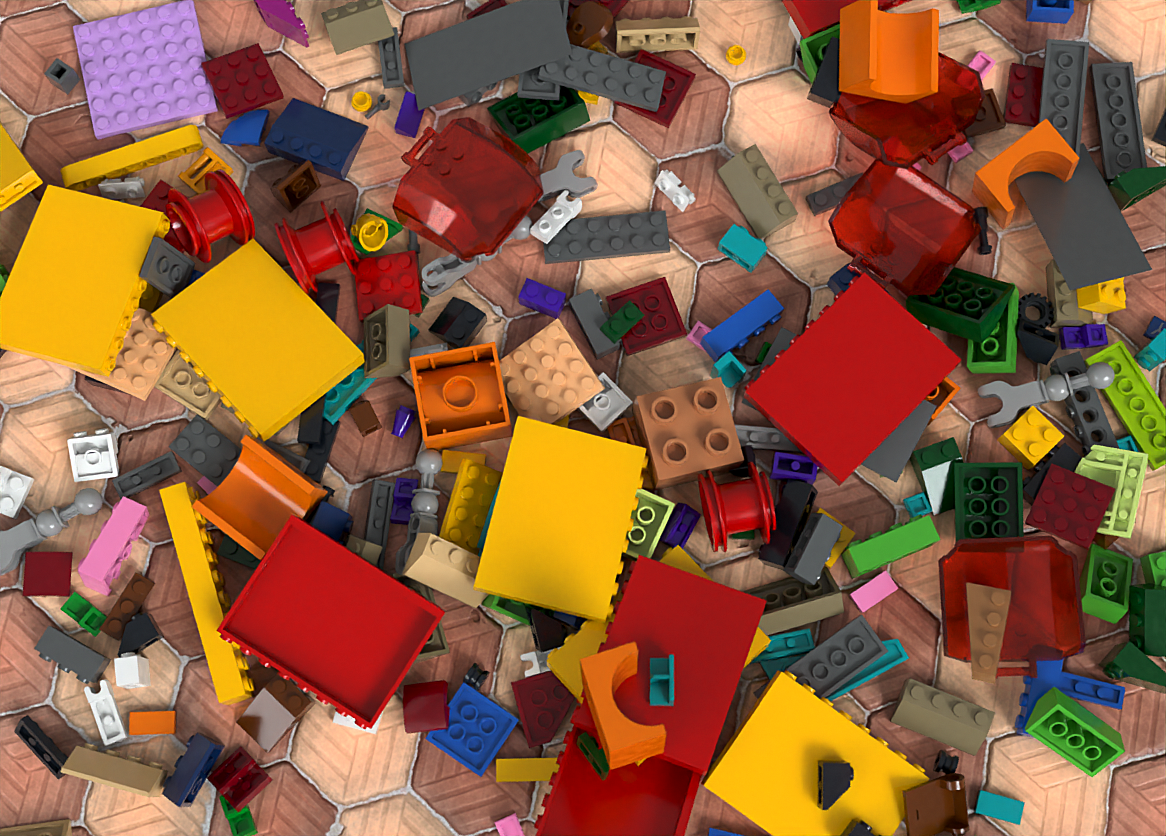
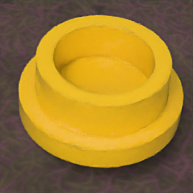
(736, 55)
(361, 101)

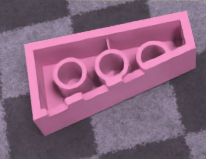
(112, 545)

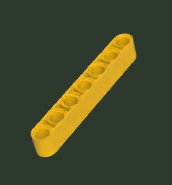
(132, 158)

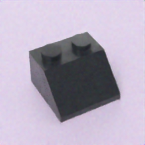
(458, 323)

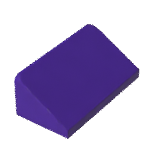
(409, 116)
(680, 525)

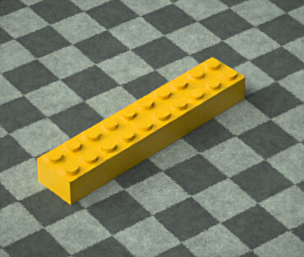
(206, 593)

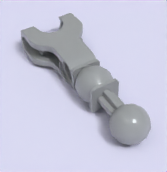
(563, 178)
(451, 268)
(1054, 388)
(423, 504)
(47, 524)

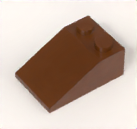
(296, 185)
(275, 712)

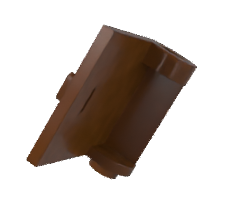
(937, 807)

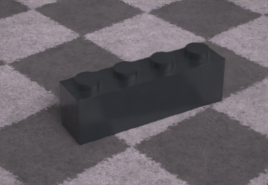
(790, 521)

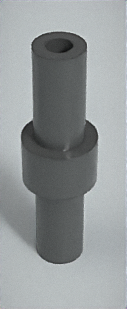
(413, 244)

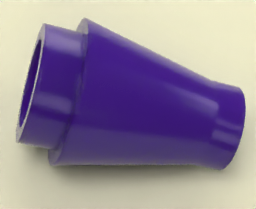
(403, 419)

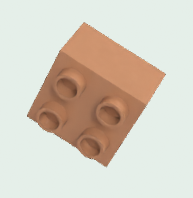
(687, 433)

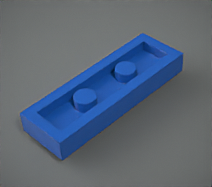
(1091, 690)

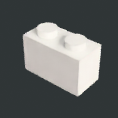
(132, 671)

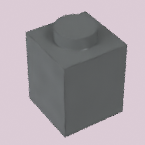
(62, 76)

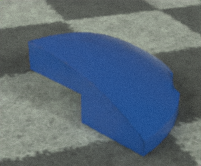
(246, 129)

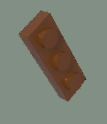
(127, 606)

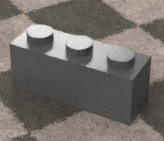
(590, 318)
(813, 548)
(72, 655)

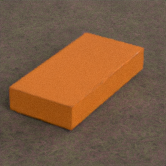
(152, 723)

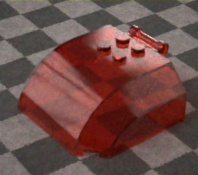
(911, 131)
(466, 188)
(903, 228)
(1044, 606)

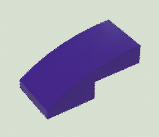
(1083, 337)
(402, 500)

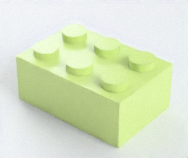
(648, 524)

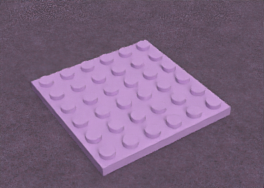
(144, 69)

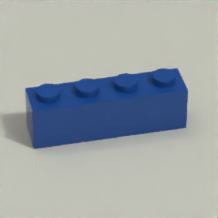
(742, 326)
(1047, 677)

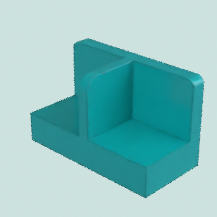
(729, 370)
(662, 681)

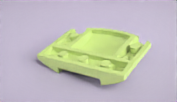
(1125, 473)

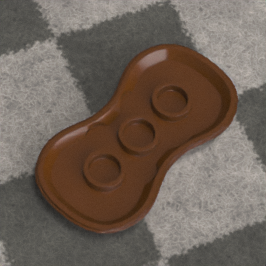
(589, 24)

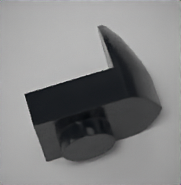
(748, 455)

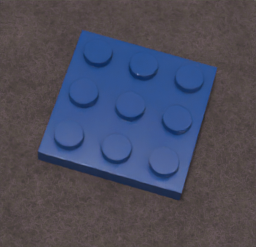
(474, 730)

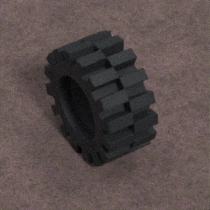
(1040, 303)

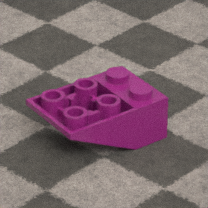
(282, 18)

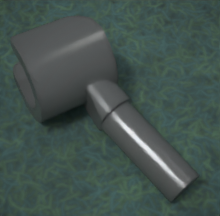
(380, 106)

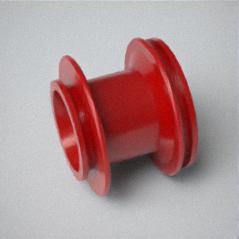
(210, 215)
(317, 247)
(736, 506)

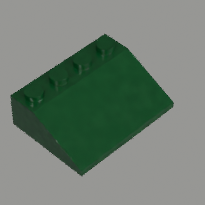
(539, 121)
(963, 305)
(988, 500)

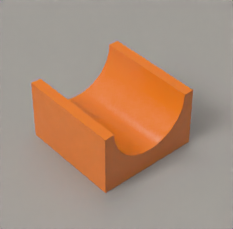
(888, 52)
(1037, 150)
(460, 397)
(260, 497)
(620, 737)

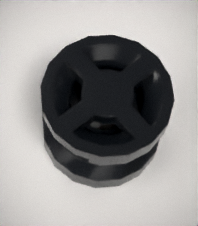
(476, 676)
(945, 763)

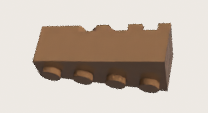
(987, 623)

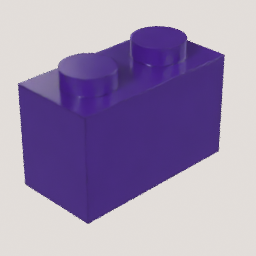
(542, 298)
(793, 467)

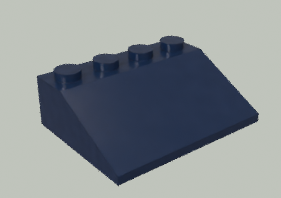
(316, 136)

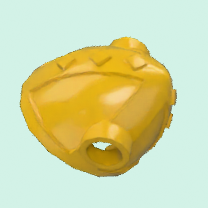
(370, 231)

